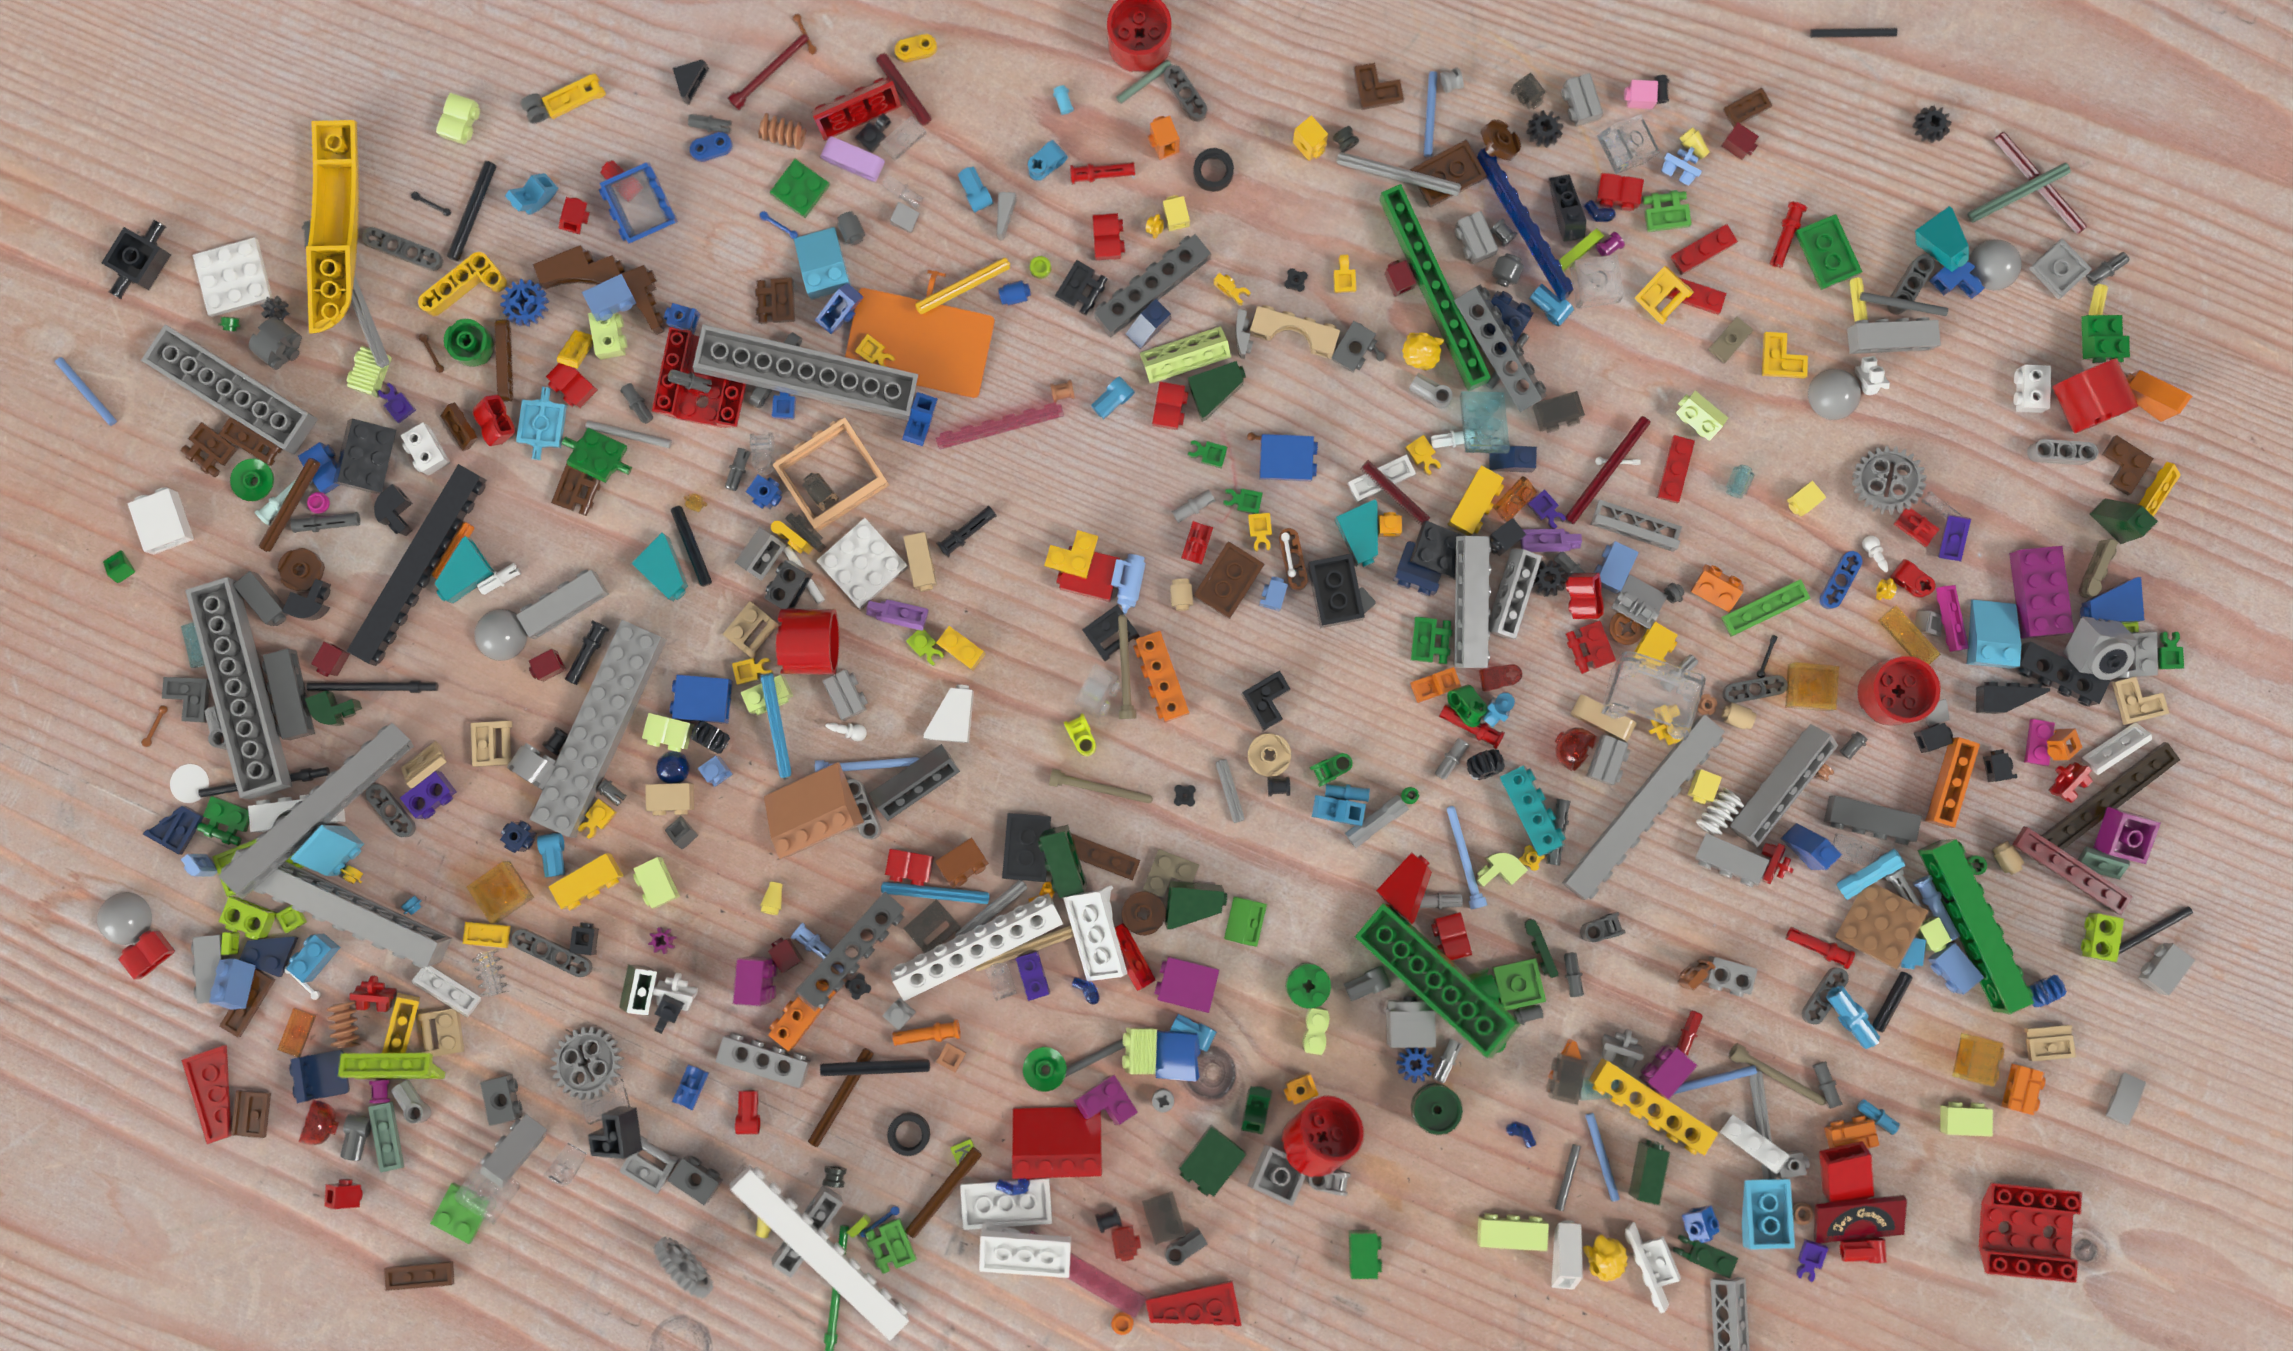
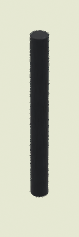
(1854, 32)
(2156, 928)

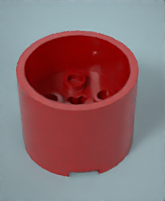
(1139, 19)
(2095, 395)
(808, 641)
(1916, 687)
(1335, 1126)

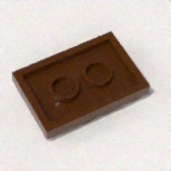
(1454, 165)
(1228, 580)

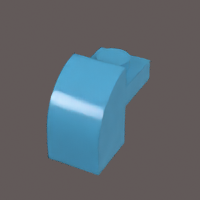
(534, 194)
(1338, 810)

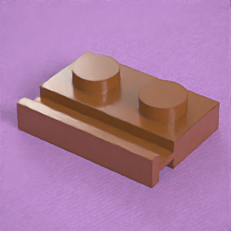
(1693, 976)

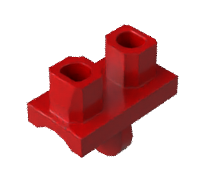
(1916, 526)
(1197, 543)
(2069, 779)
(1776, 854)
(373, 992)

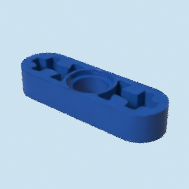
(1843, 563)

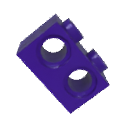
(426, 790)
(1033, 975)

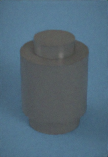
(851, 228)

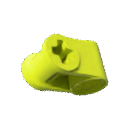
(1080, 734)

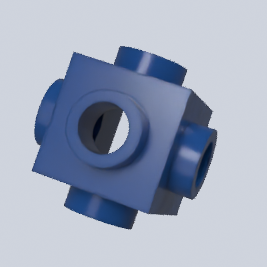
(760, 487)
(1701, 1223)

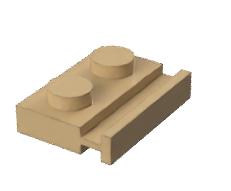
(423, 764)
(2050, 1043)

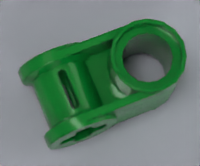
(1467, 702)
(1330, 769)

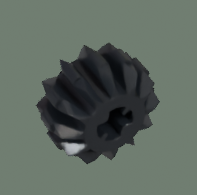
(1924, 126)
(1536, 129)
(1552, 571)
(710, 737)
(1485, 764)

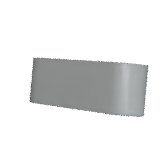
(2072, 450)
(870, 816)

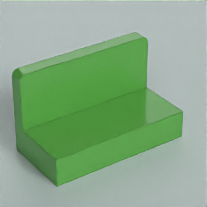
(1245, 921)

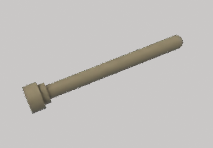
(1127, 710)
(1058, 778)
(1739, 1054)

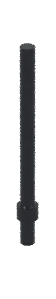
(413, 686)
(305, 775)

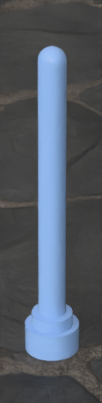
(865, 765)
(1476, 898)

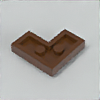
(1376, 94)
(2132, 464)

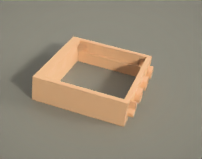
(803, 449)

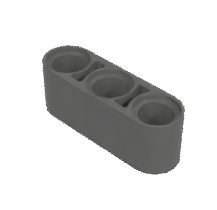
(1917, 277)

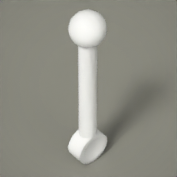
(1599, 461)
(1285, 537)
(314, 994)

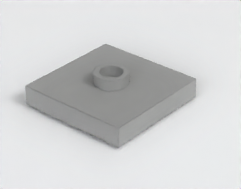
(2060, 268)

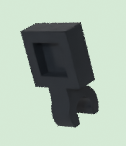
(872, 134)
(667, 1011)

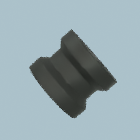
(1346, 139)
(834, 1176)

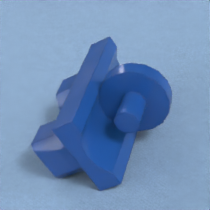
(690, 1087)

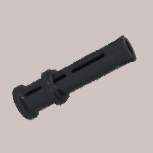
(958, 537)
(590, 644)

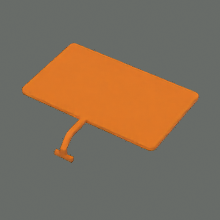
(941, 346)

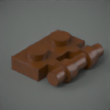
(782, 300)
(213, 444)
(570, 487)

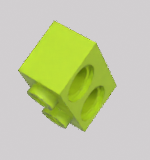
(248, 913)
(2109, 938)

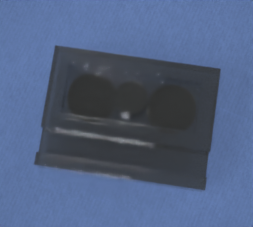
(812, 537)
(1164, 1218)

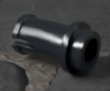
(1662, 96)

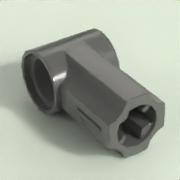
(1373, 981)
(356, 1131)
(1187, 1245)

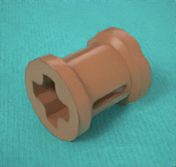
(1062, 391)

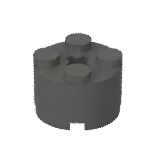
(275, 343)

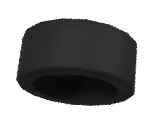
(1218, 154)
(891, 1134)

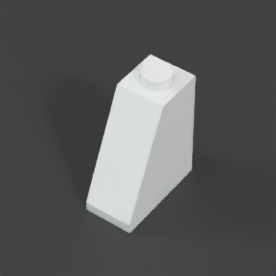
(953, 717)
(1567, 1255)

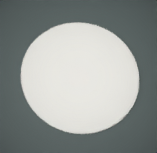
(187, 782)

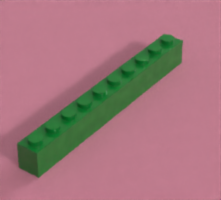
(1434, 287)

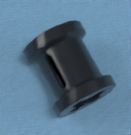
(556, 741)
(1278, 786)
(1108, 1220)

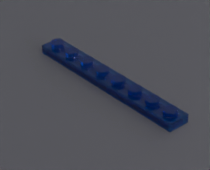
(1526, 227)

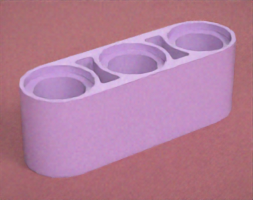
(852, 159)

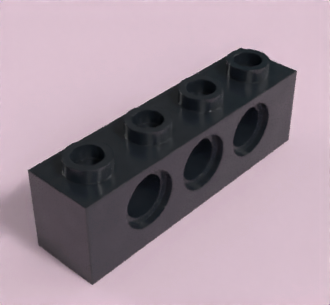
(2093, 687)

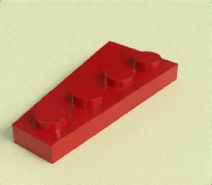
(210, 1091)
(1202, 1305)

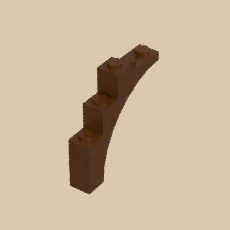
(579, 267)

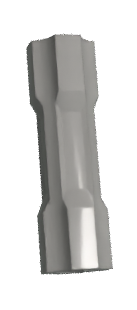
(1389, 811)

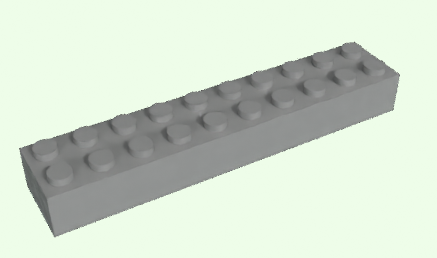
(805, 372)
(238, 689)
(598, 729)
(354, 914)

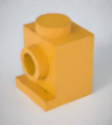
(1389, 525)
(1305, 1081)

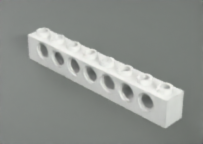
(970, 957)

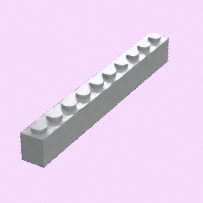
(1643, 807)
(317, 809)

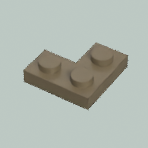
(1167, 866)

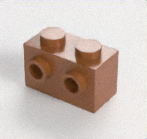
(962, 863)

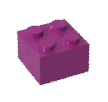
(2126, 835)
(1667, 1071)

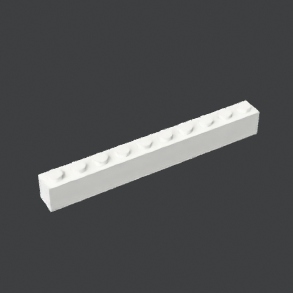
(819, 1251)

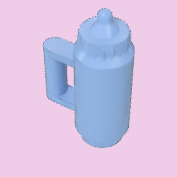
(1128, 580)

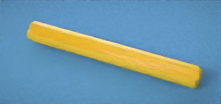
(962, 285)

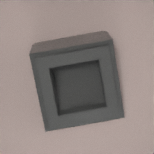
(1367, 601)
(681, 832)

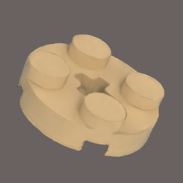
(1281, 757)

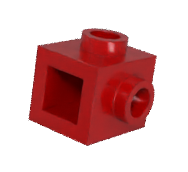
(573, 215)
(343, 1194)

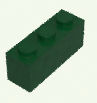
(1062, 861)

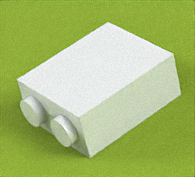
(160, 520)

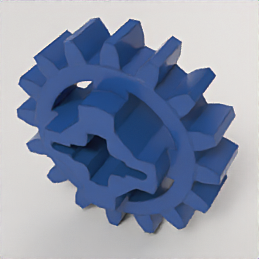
(516, 297)

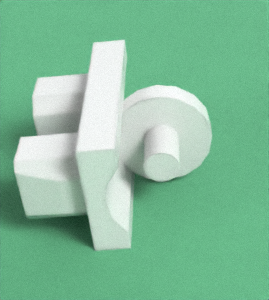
(1871, 376)
(677, 989)

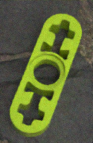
(1581, 249)

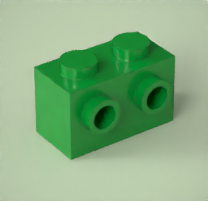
(1364, 1254)

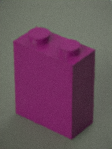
(1187, 984)

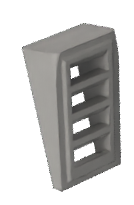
(1006, 205)

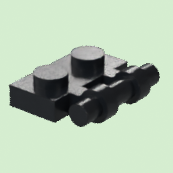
(1075, 284)

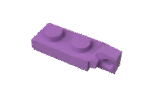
(1550, 540)
(898, 613)

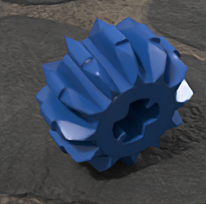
(2047, 990)
(1415, 1071)

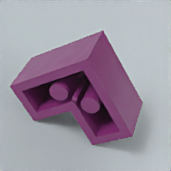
(1108, 1096)

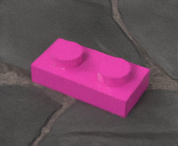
(2037, 745)

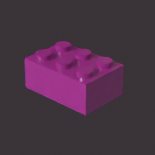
(754, 981)

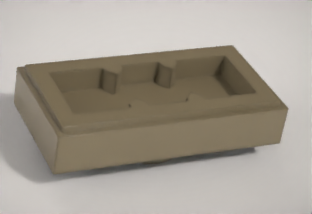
(1730, 339)

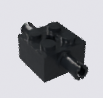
(136, 258)

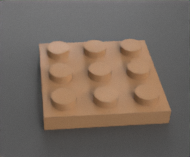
(1882, 925)

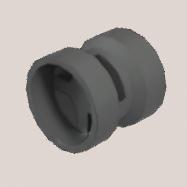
(535, 110)

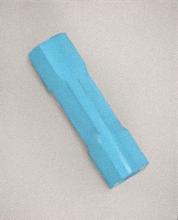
(1868, 875)

